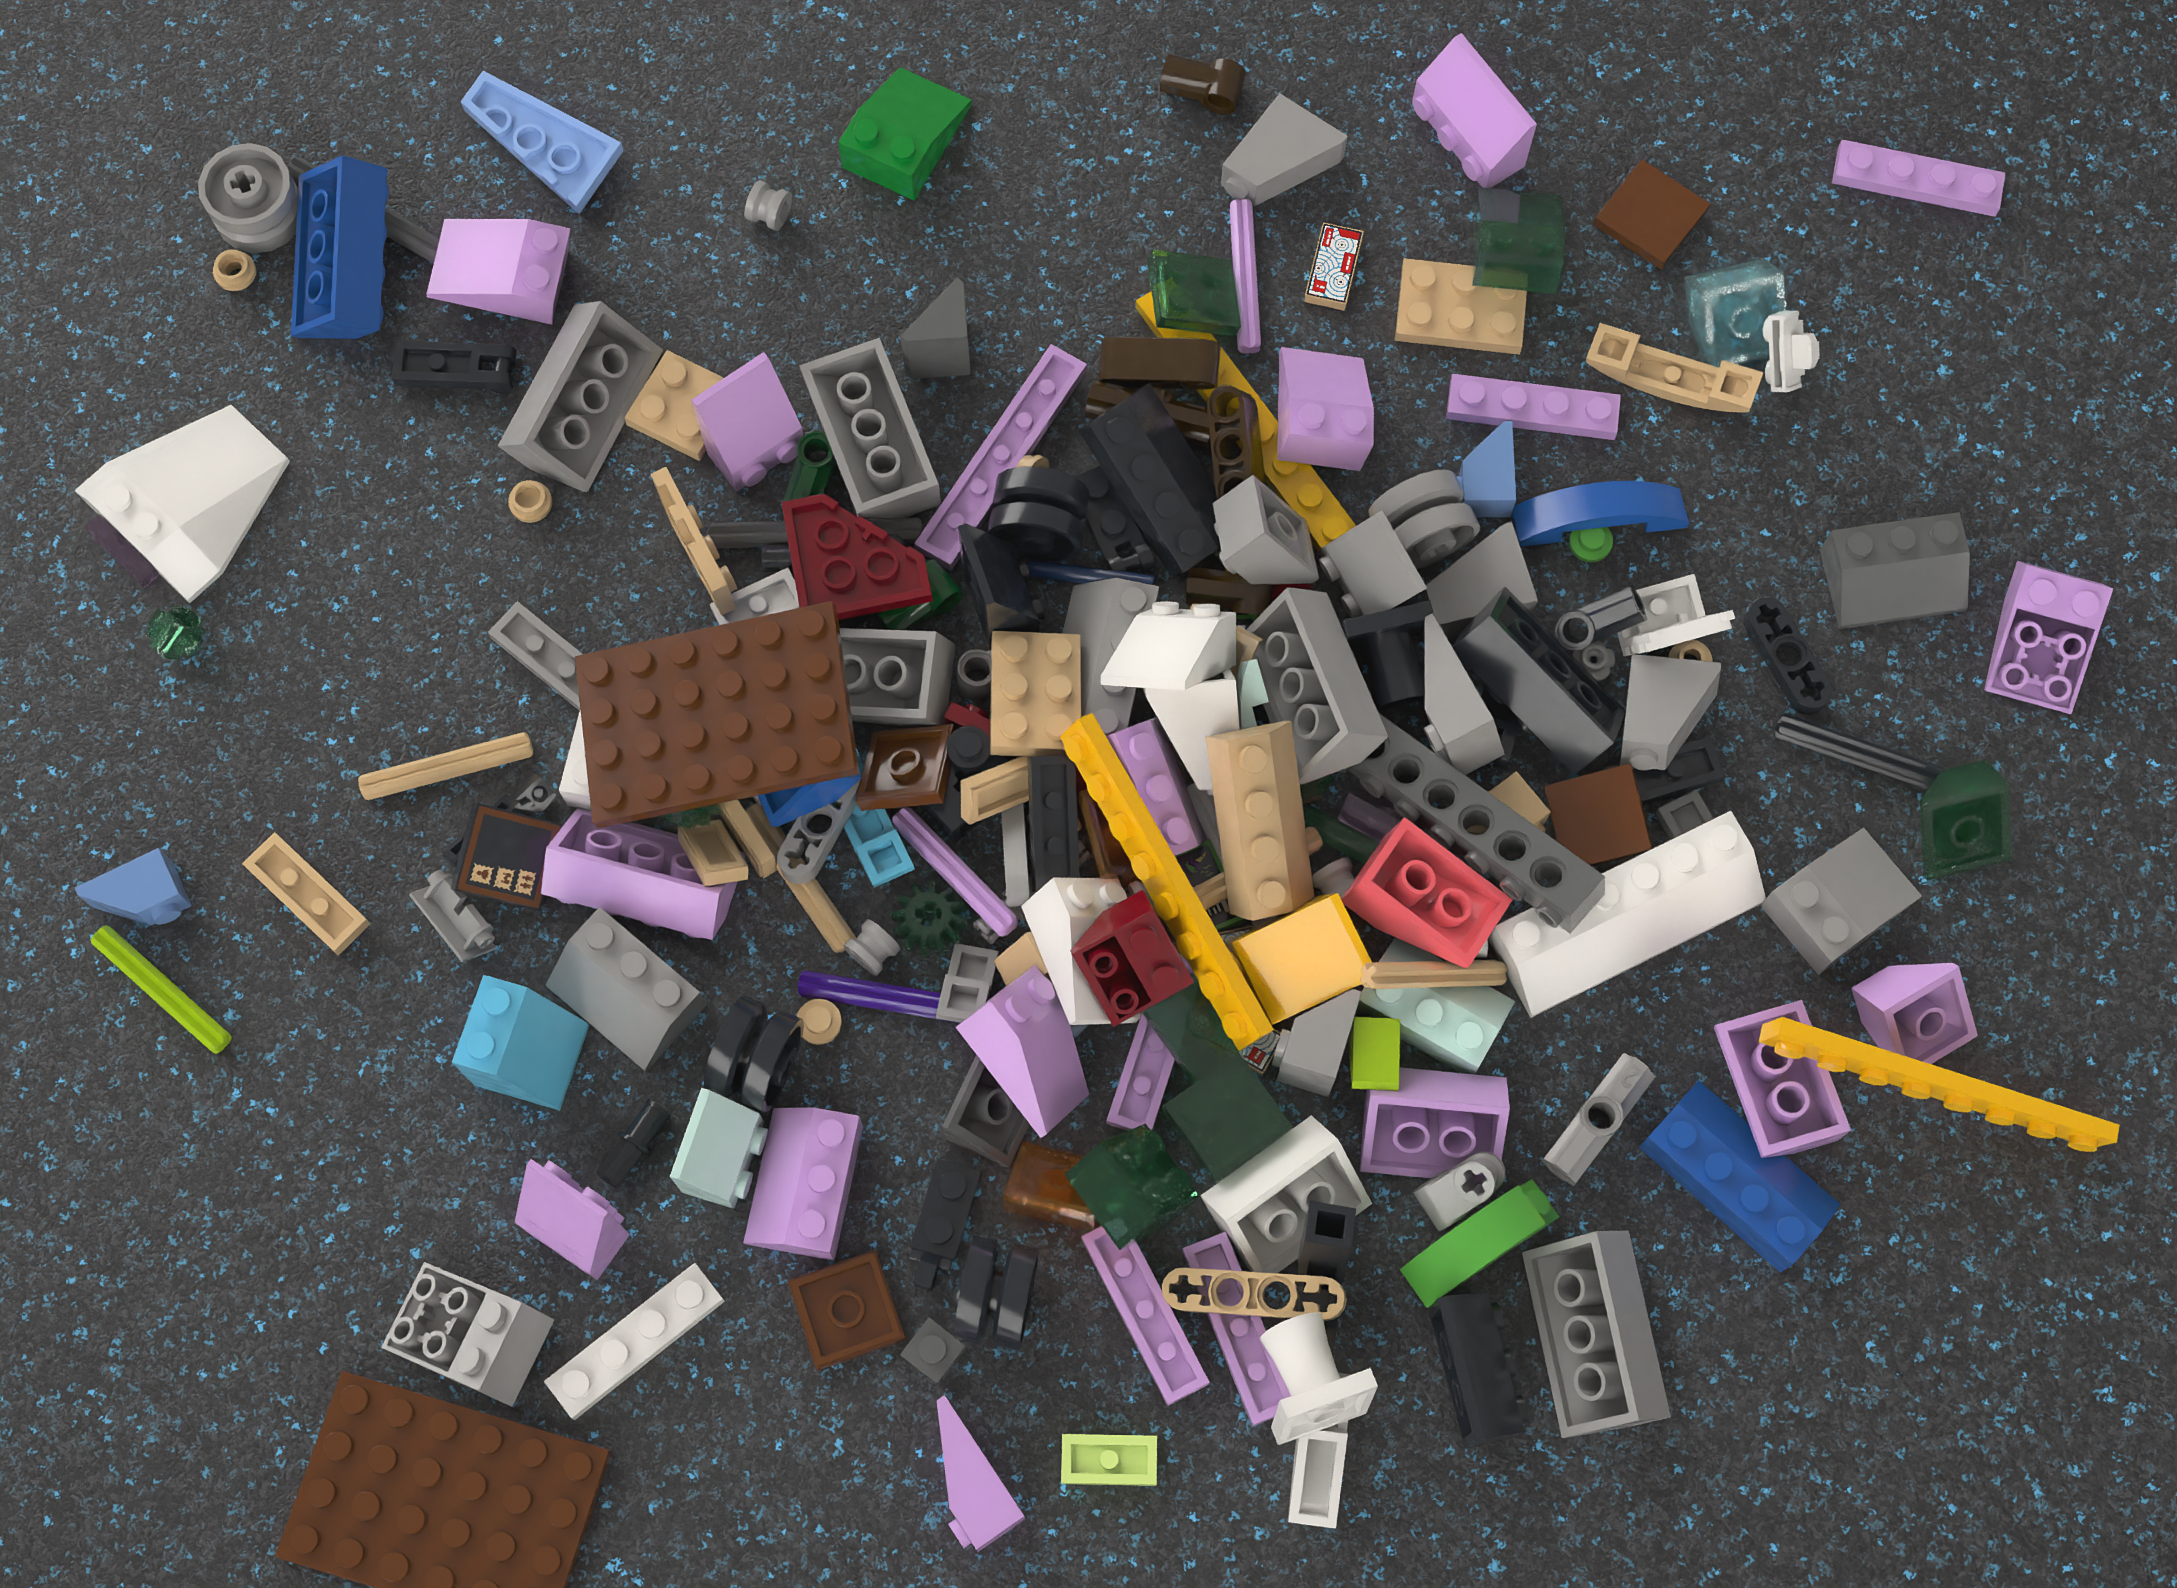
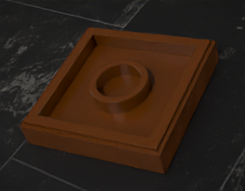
(1651, 214)
(905, 768)
(1600, 815)
(846, 1310)

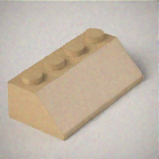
(1260, 820)

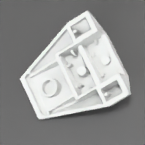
(189, 496)

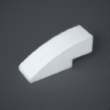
(1318, 1476)

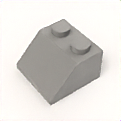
(1263, 536)
(1315, 1045)

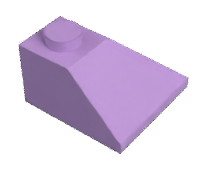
(1916, 1010)

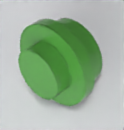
(1591, 544)

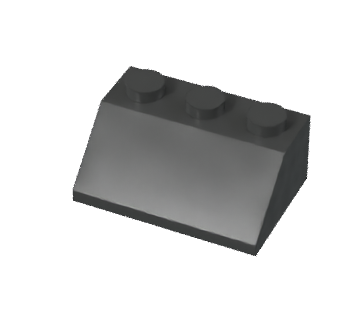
(1897, 570)

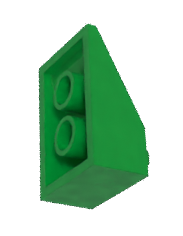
(902, 132)

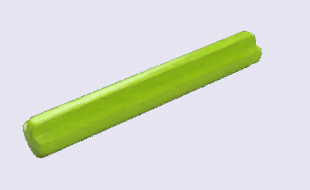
(161, 989)

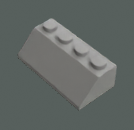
(581, 396)
(871, 432)
(1102, 616)
(1315, 684)
(1595, 1333)

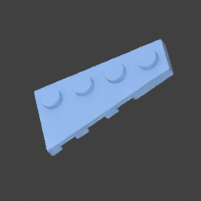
(547, 141)

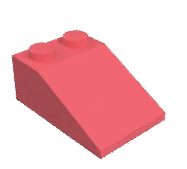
(1426, 896)

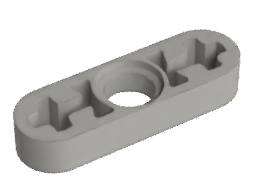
(825, 841)
(1015, 856)

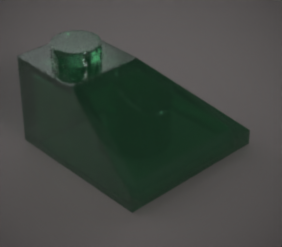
(1965, 820)

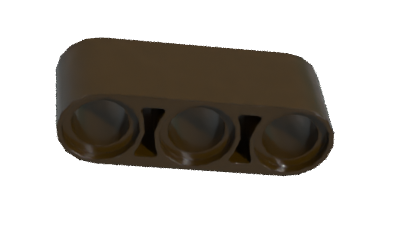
(1160, 361)
(1226, 431)

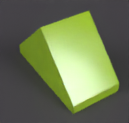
(1374, 1053)

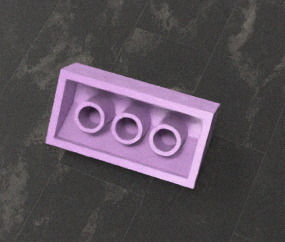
(633, 875)

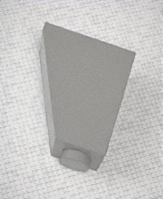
(1281, 152)
(1477, 577)
(1664, 707)

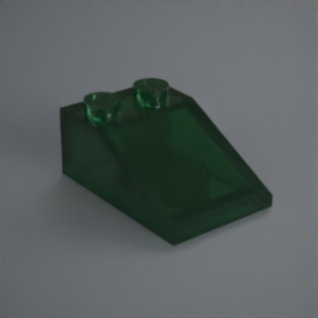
(1518, 240)

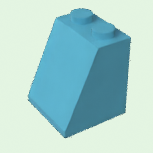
(519, 1043)

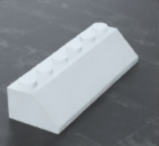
(1644, 912)

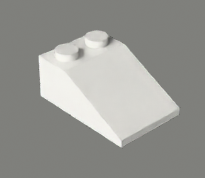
(1173, 647)
(1057, 920)

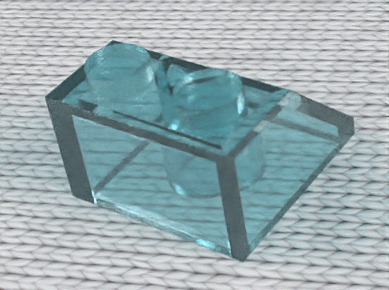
(1730, 310)

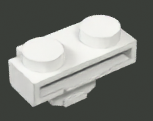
(1789, 351)

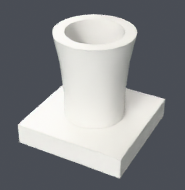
(1314, 1385)

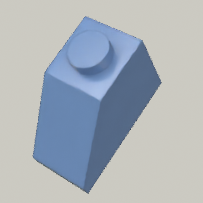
(1489, 475)
(139, 890)

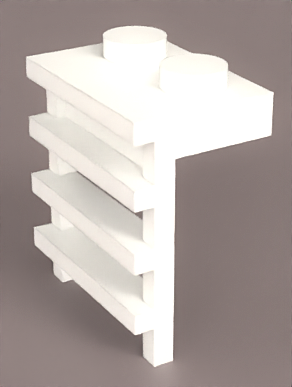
(1673, 617)

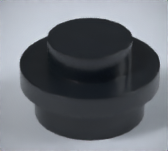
(969, 747)

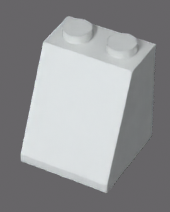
(1197, 713)

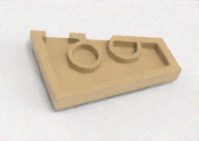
(698, 548)

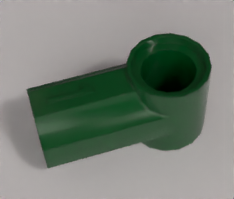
(807, 476)
(945, 597)

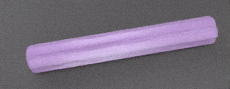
(1245, 275)
(955, 871)

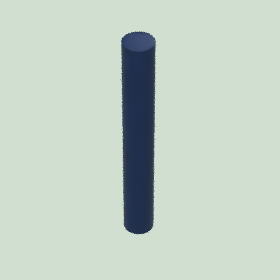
(1082, 574)

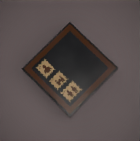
(504, 856)

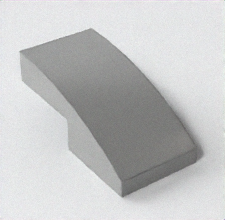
(967, 982)

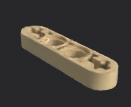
(1254, 1288)

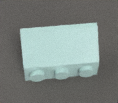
(1443, 1022)

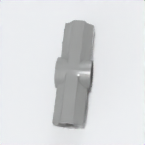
(1582, 1140)

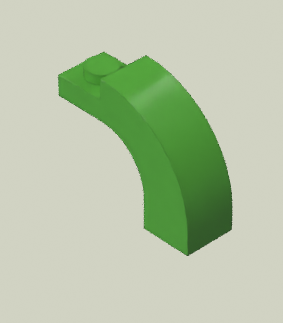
(1479, 1242)

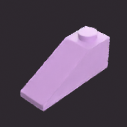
(974, 1489)

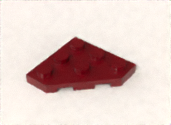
(850, 561)

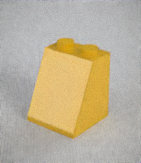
(1301, 957)

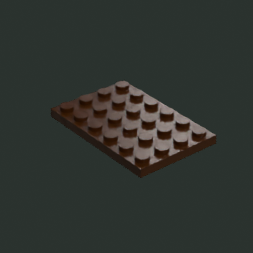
(715, 715)
(439, 1495)

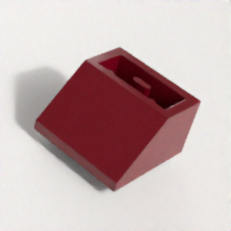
(1130, 959)

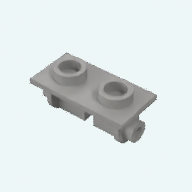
(458, 925)

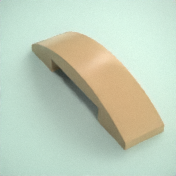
(1670, 375)

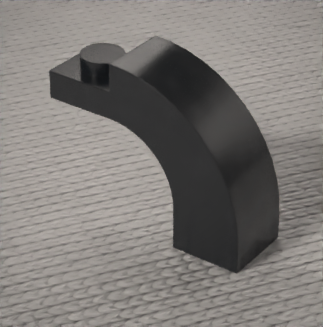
(1325, 1253)

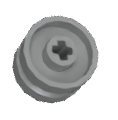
(250, 197)
(1429, 516)

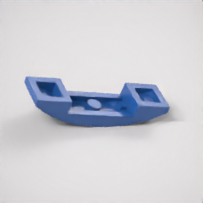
(1598, 506)

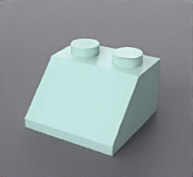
(718, 1150)

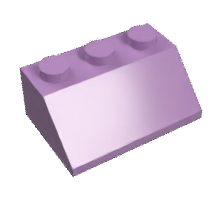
(1474, 114)
(1158, 779)
(1784, 1098)
(1433, 1122)
(804, 1181)

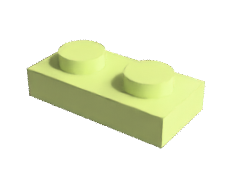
(1109, 1459)

